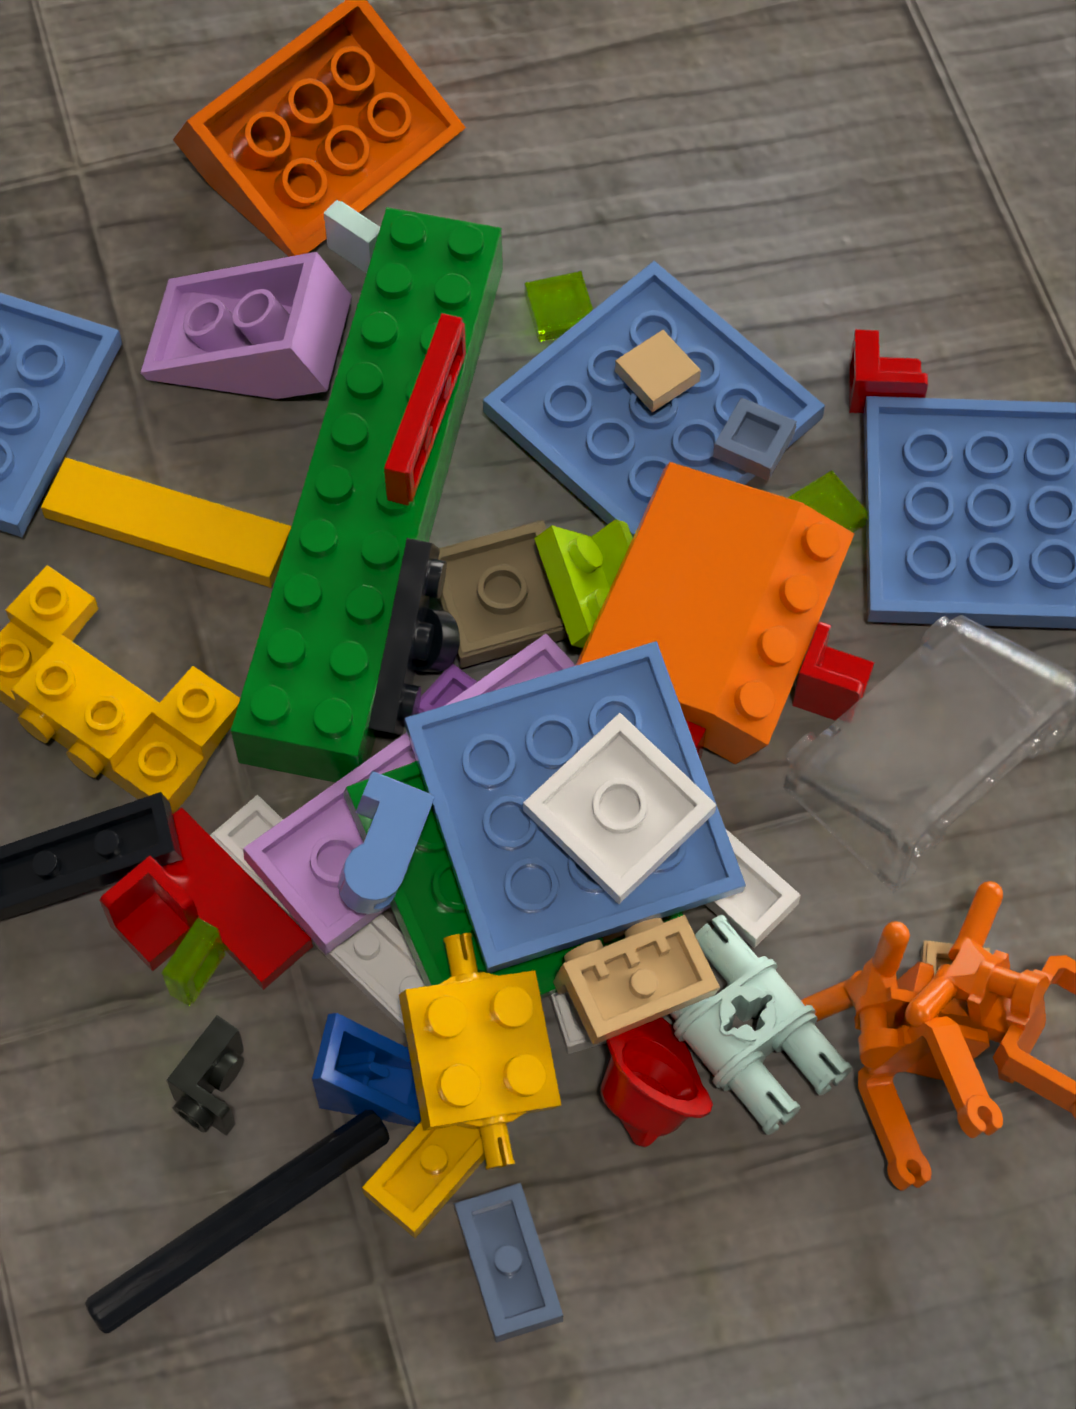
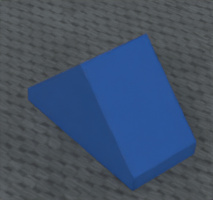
(364, 1072)

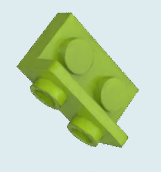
(582, 572)

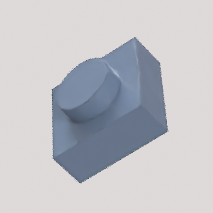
(754, 439)

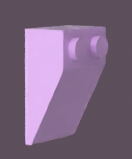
(251, 328)

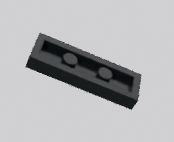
(408, 636)
(85, 854)

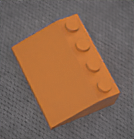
(319, 124)
(730, 596)

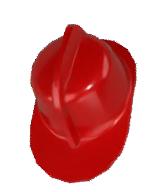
(652, 1082)

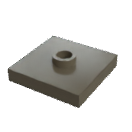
(499, 594)

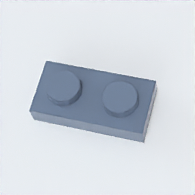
(508, 1262)

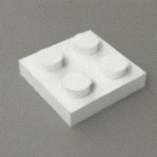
(619, 808)

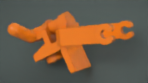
(1007, 1004)
(892, 1046)

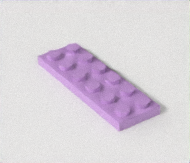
(308, 849)

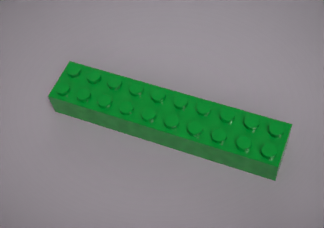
(340, 570)

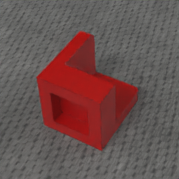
(881, 375)
(830, 678)
(149, 912)

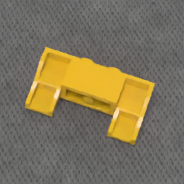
(96, 711)

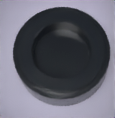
(444, 643)

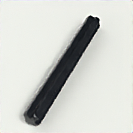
(236, 1221)

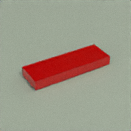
(425, 410)
(247, 918)

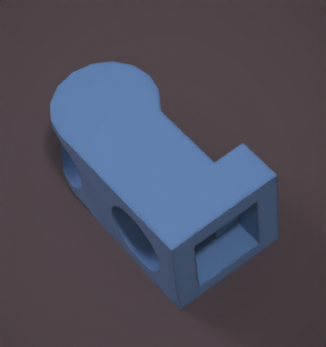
(379, 864)

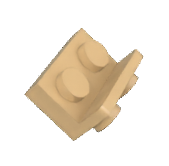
(636, 978)

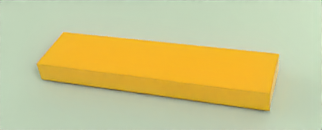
(167, 522)

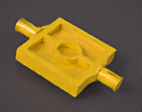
(479, 1050)

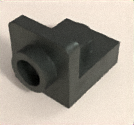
(208, 1065)

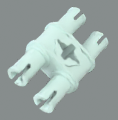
(783, 1024)

